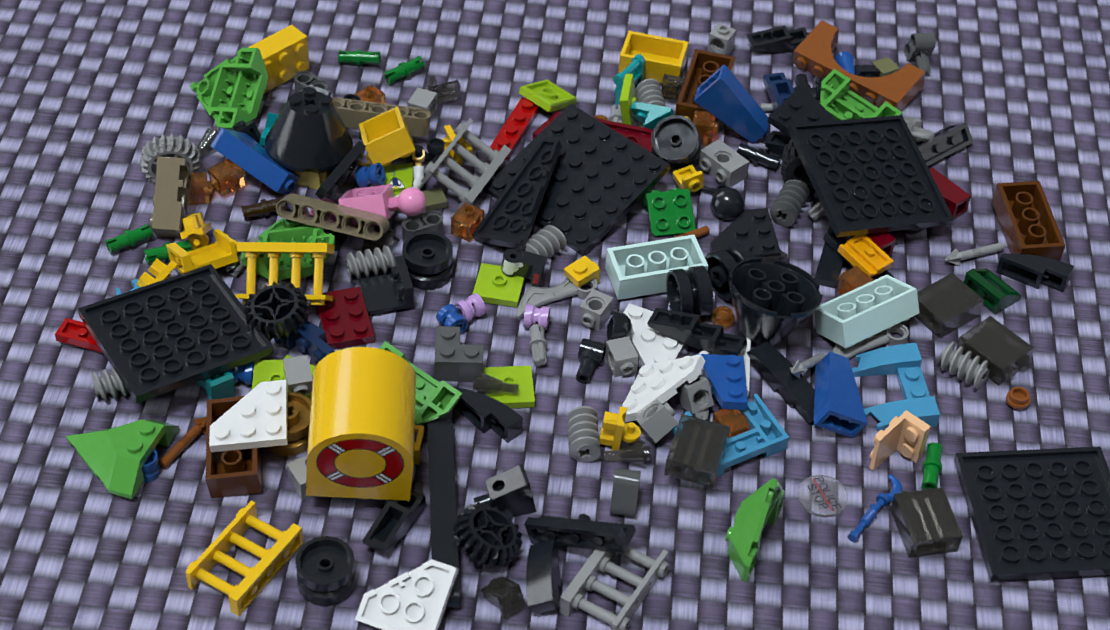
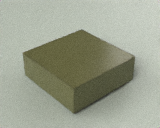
(885, 66)
(435, 199)

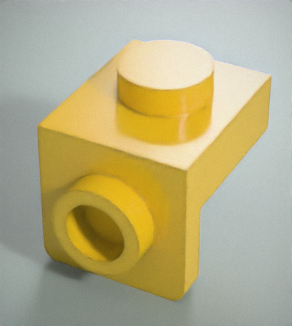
(689, 178)
(582, 271)

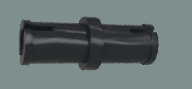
(758, 156)

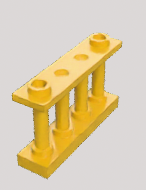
(296, 252)
(256, 577)

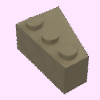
(171, 196)

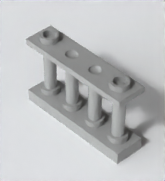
(485, 169)
(587, 580)

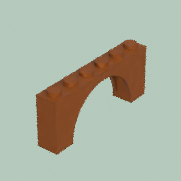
(816, 57)

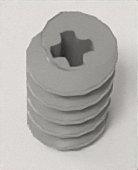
(649, 92)
(546, 242)
(369, 262)
(963, 365)
(108, 384)
(583, 434)

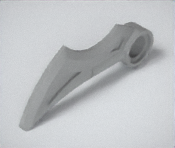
(541, 296)
(877, 340)

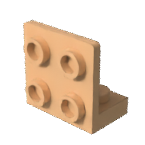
(904, 434)

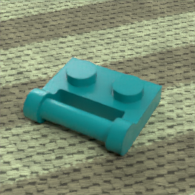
(637, 68)

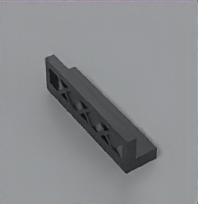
(945, 142)
(580, 533)

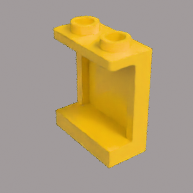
(218, 254)

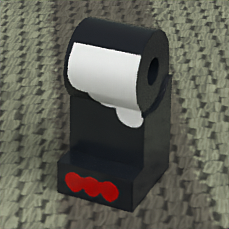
(523, 264)

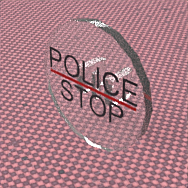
(822, 496)

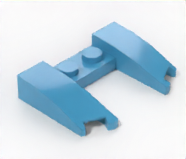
(904, 362)
(763, 437)

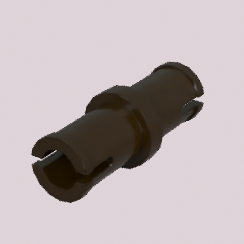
(262, 208)

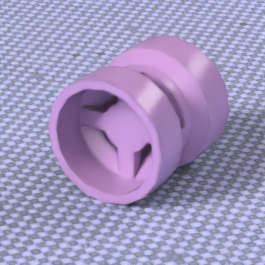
(471, 307)
(536, 316)

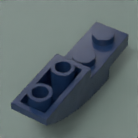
(778, 88)
(309, 340)

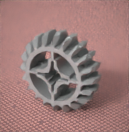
(168, 147)

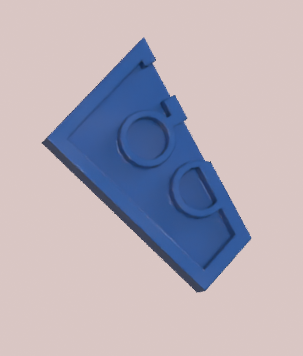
(727, 380)

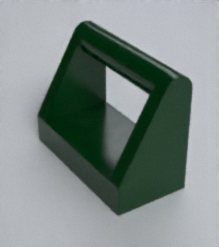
(993, 298)

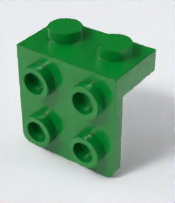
(669, 212)

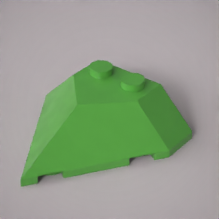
(234, 88)
(845, 104)
(290, 232)
(432, 397)
(121, 451)
(753, 514)

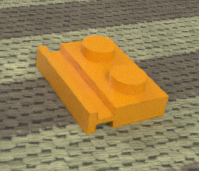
(865, 255)

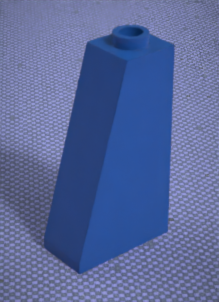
(732, 104)
(254, 159)
(837, 397)

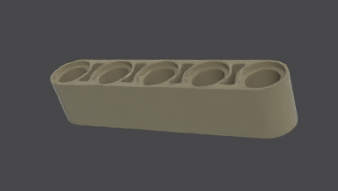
(356, 111)
(323, 220)

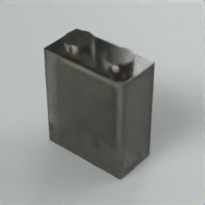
(947, 305)
(999, 346)
(697, 450)
(926, 522)

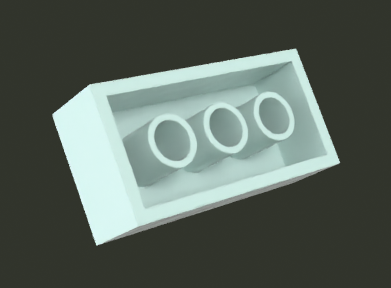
(644, 266)
(866, 311)

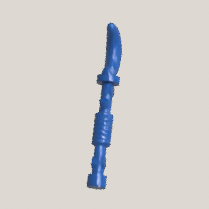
(882, 499)

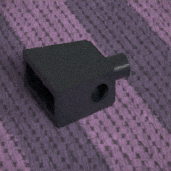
(509, 492)

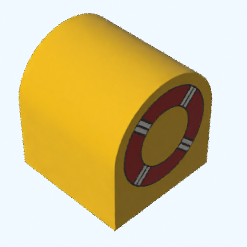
(361, 426)

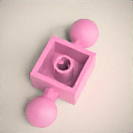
(381, 201)

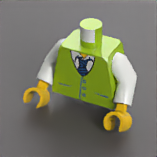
(403, 175)

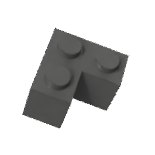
(454, 360)

